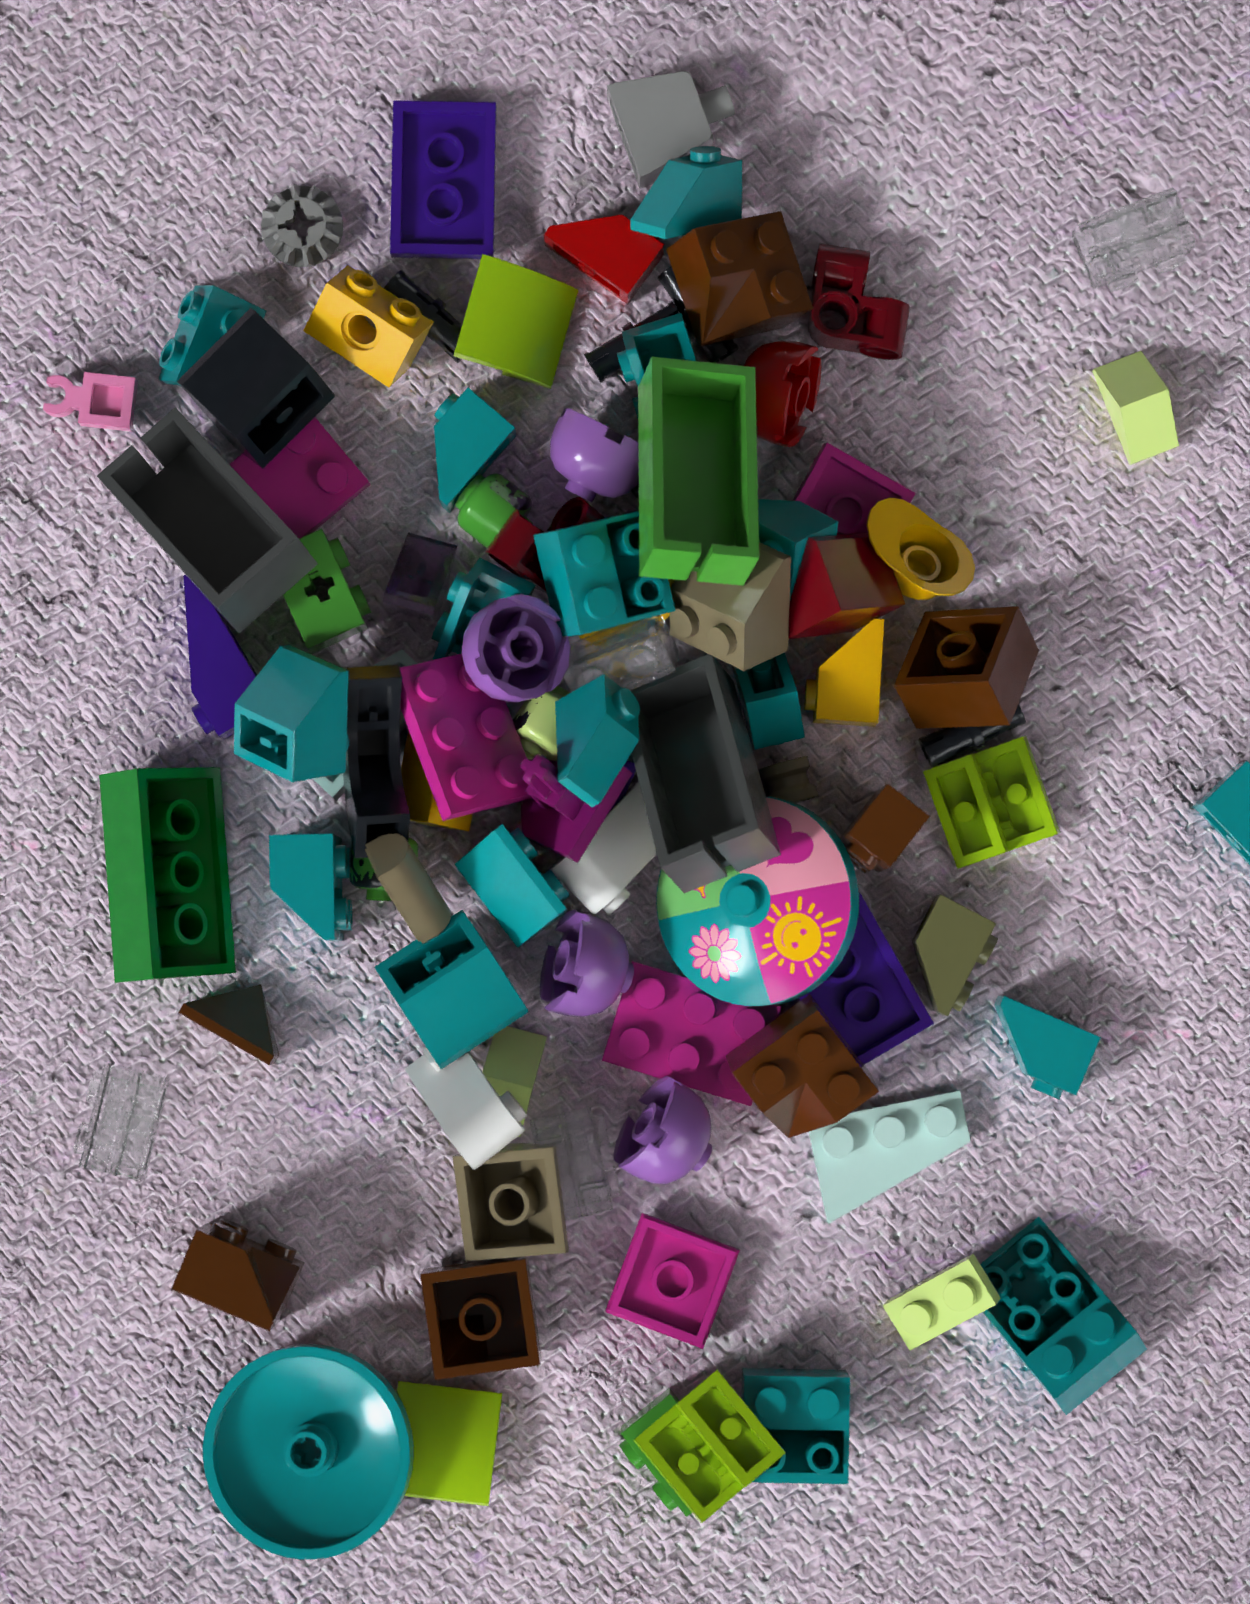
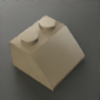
(737, 621)
(512, 1204)

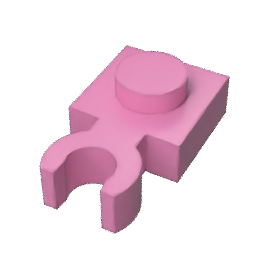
(101, 400)

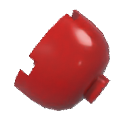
(785, 384)

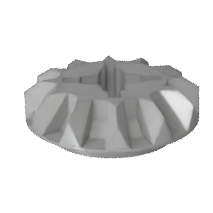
(321, 238)

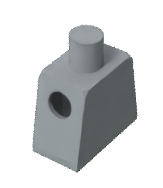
(664, 119)

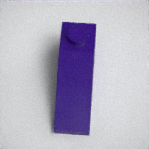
(217, 664)

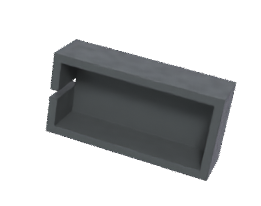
(208, 521)
(700, 776)

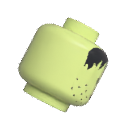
(537, 724)

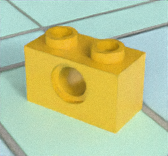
(342, 325)

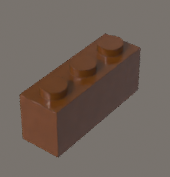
(882, 830)

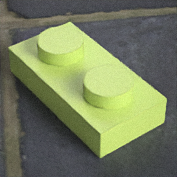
(941, 1302)

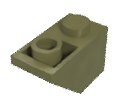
(947, 950)

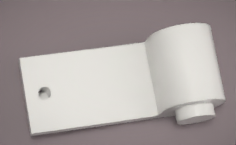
(612, 858)
(467, 1106)

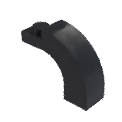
(373, 765)

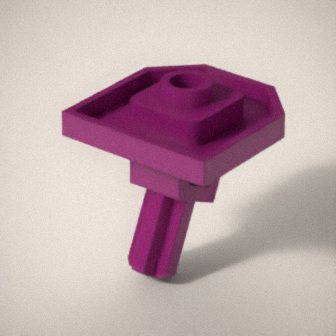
(556, 815)

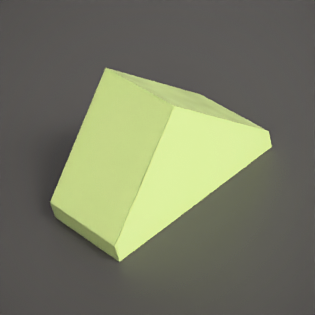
(1138, 406)
(514, 1063)

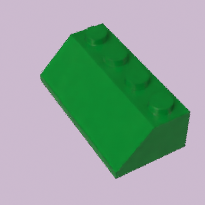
(167, 873)

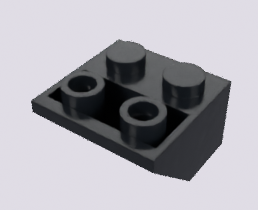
(256, 388)

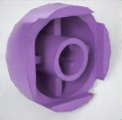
(593, 457)
(515, 649)
(586, 968)
(667, 1136)

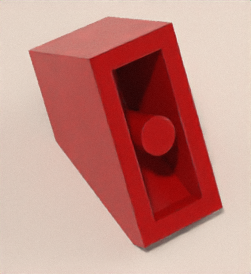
(607, 252)

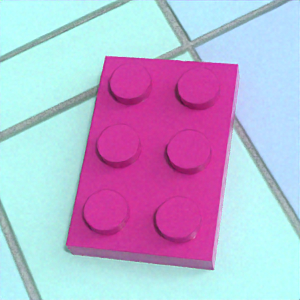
(461, 738)
(682, 1032)

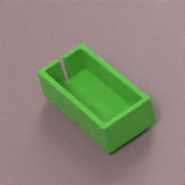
(697, 471)

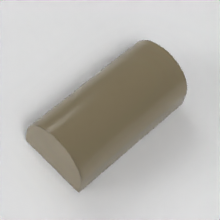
(408, 886)

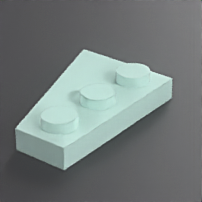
(883, 1147)

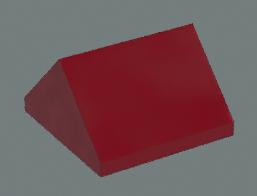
(841, 587)

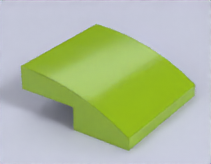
(516, 321)
(991, 802)
(452, 1441)
(709, 1446)

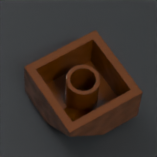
(739, 278)
(967, 667)
(801, 1071)
(238, 1273)
(481, 1317)

